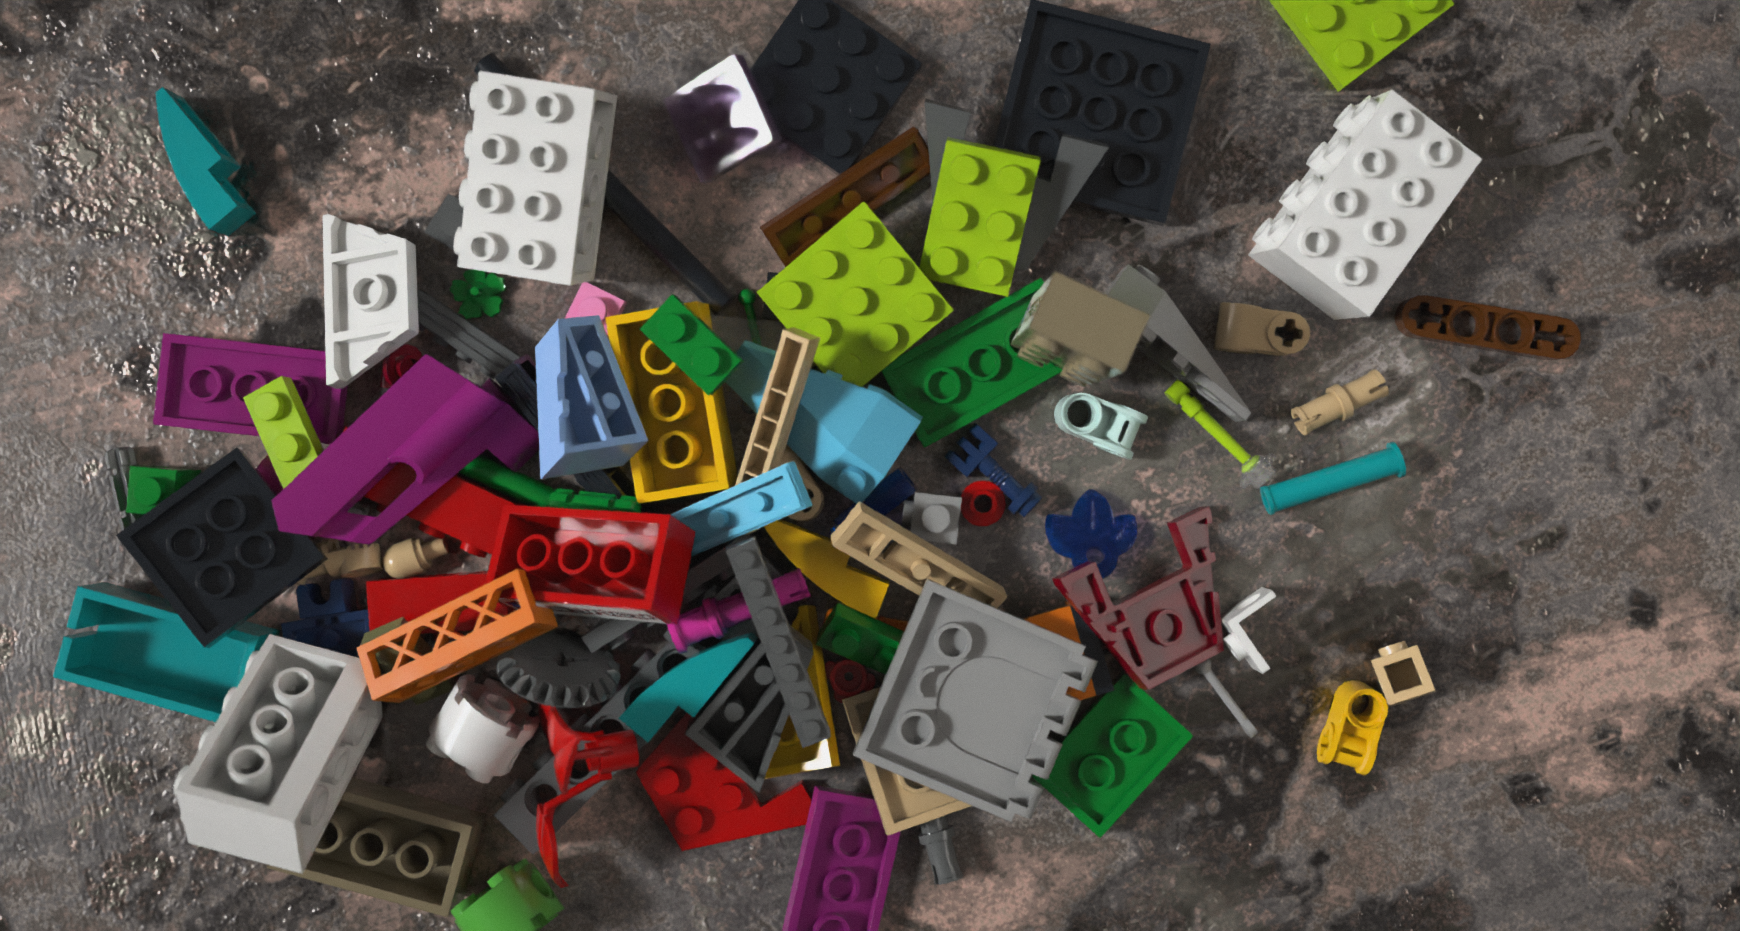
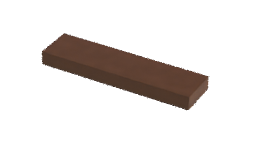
(871, 180)

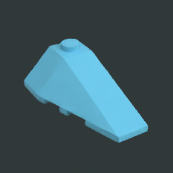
(839, 427)

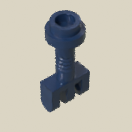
(979, 458)

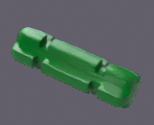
(593, 501)

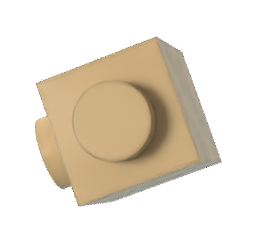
(1402, 673)

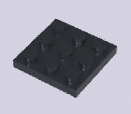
(831, 81)
(220, 548)

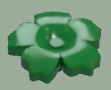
(478, 294)

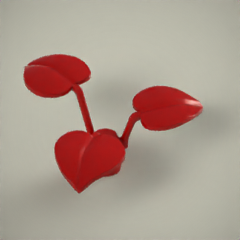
(605, 753)

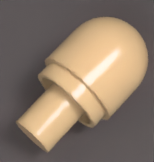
(412, 556)

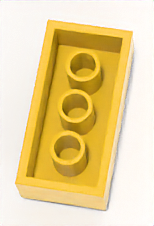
(685, 428)

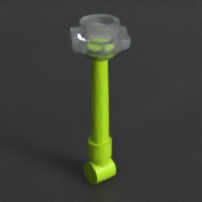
(1255, 469)

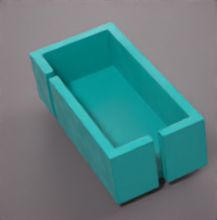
(151, 653)

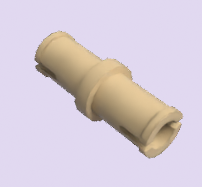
(1339, 402)

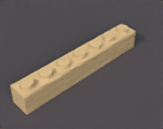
(779, 403)

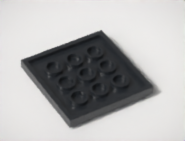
(1109, 87)

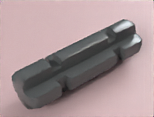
(119, 461)

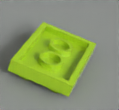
(978, 216)

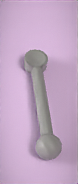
(1205, 669)

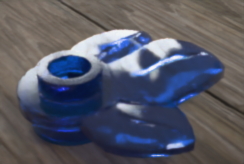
(1092, 528)

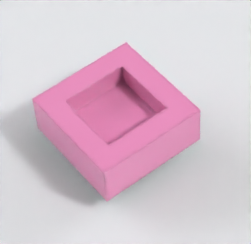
(595, 301)

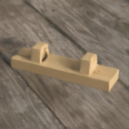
(909, 557)

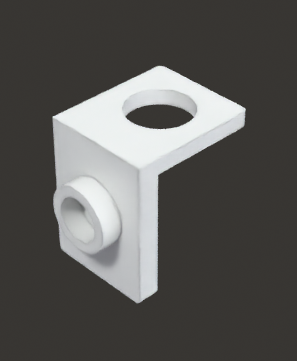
(1237, 640)

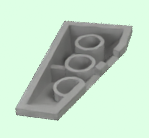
(1173, 343)

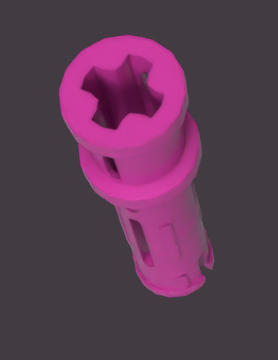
(716, 616)

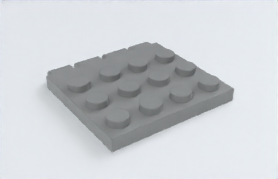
(975, 702)

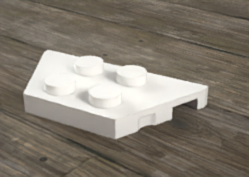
(366, 297)

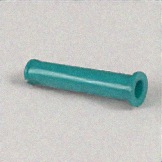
(1334, 479)

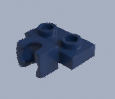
(331, 622)

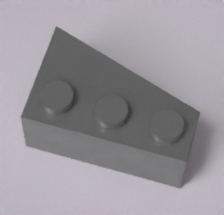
(746, 715)

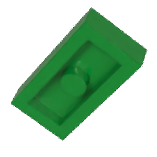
(691, 345)
(859, 638)

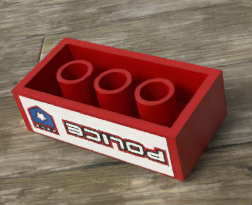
(595, 561)

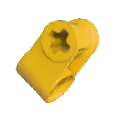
(1352, 731)

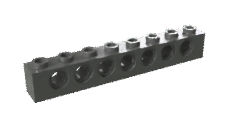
(522, 798)

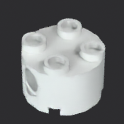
(482, 727)

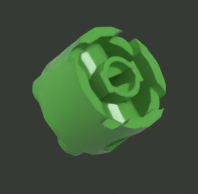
(514, 901)

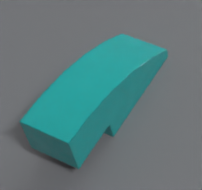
(201, 165)
(686, 685)

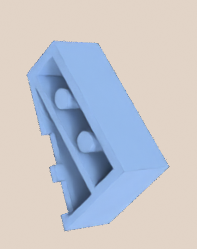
(583, 401)

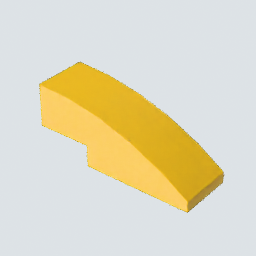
(829, 567)

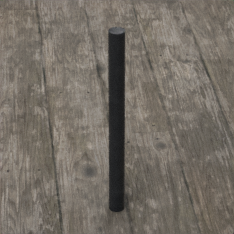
(648, 228)

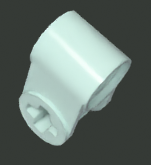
(1108, 423)

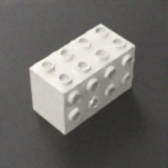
(535, 179)
(1363, 205)

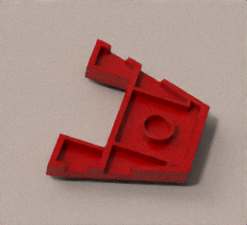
(708, 801)

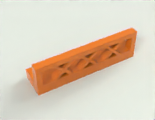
(461, 654)

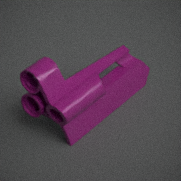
(423, 420)

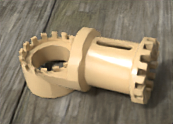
(347, 562)

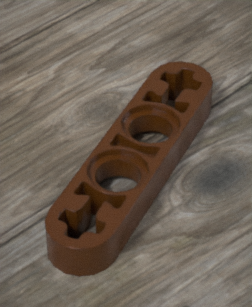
(1487, 327)

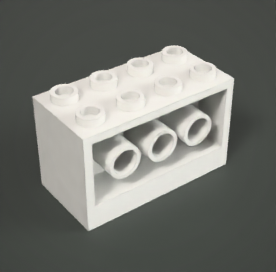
(279, 755)

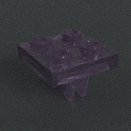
(722, 119)

